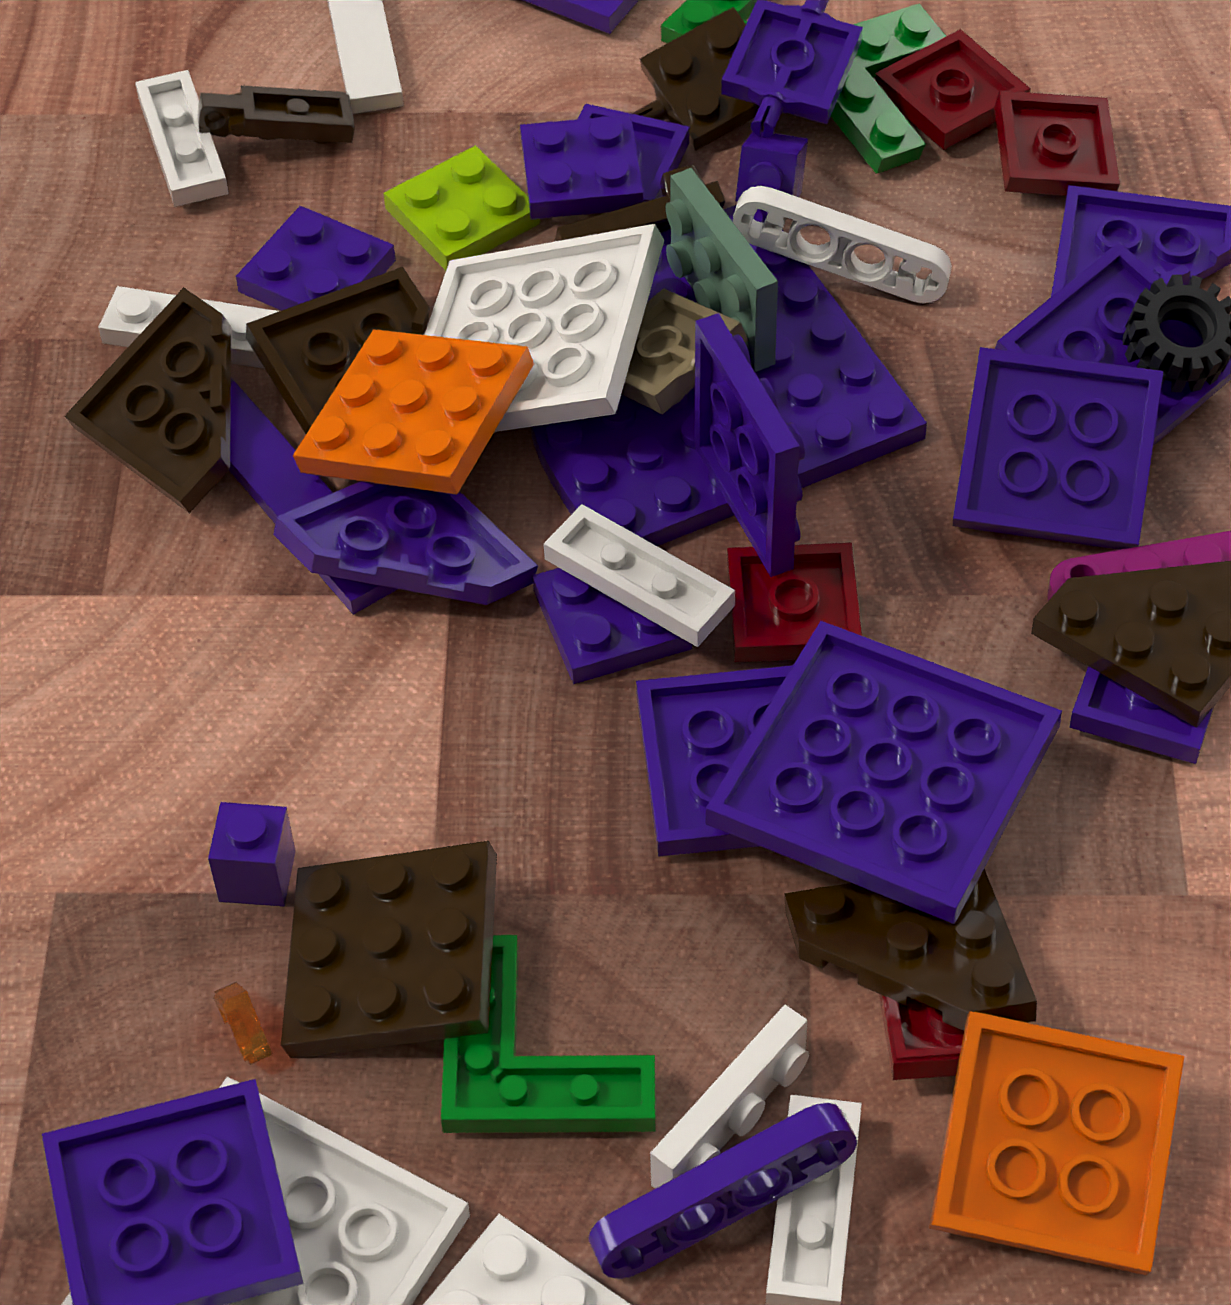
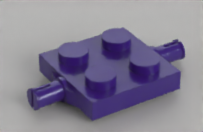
(791, 62)

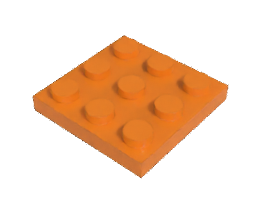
(414, 411)
(1058, 1143)

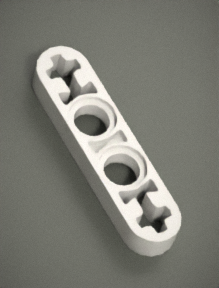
(845, 235)

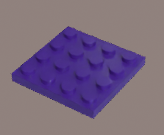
(885, 770)

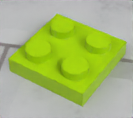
(460, 207)

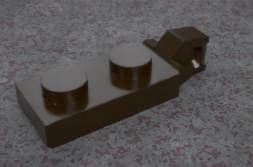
(278, 114)

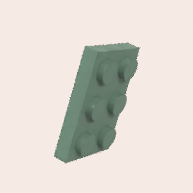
(721, 265)

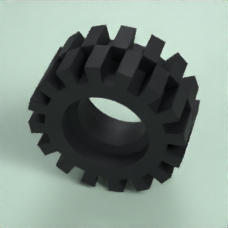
(1193, 307)

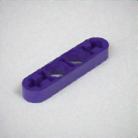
(722, 1190)

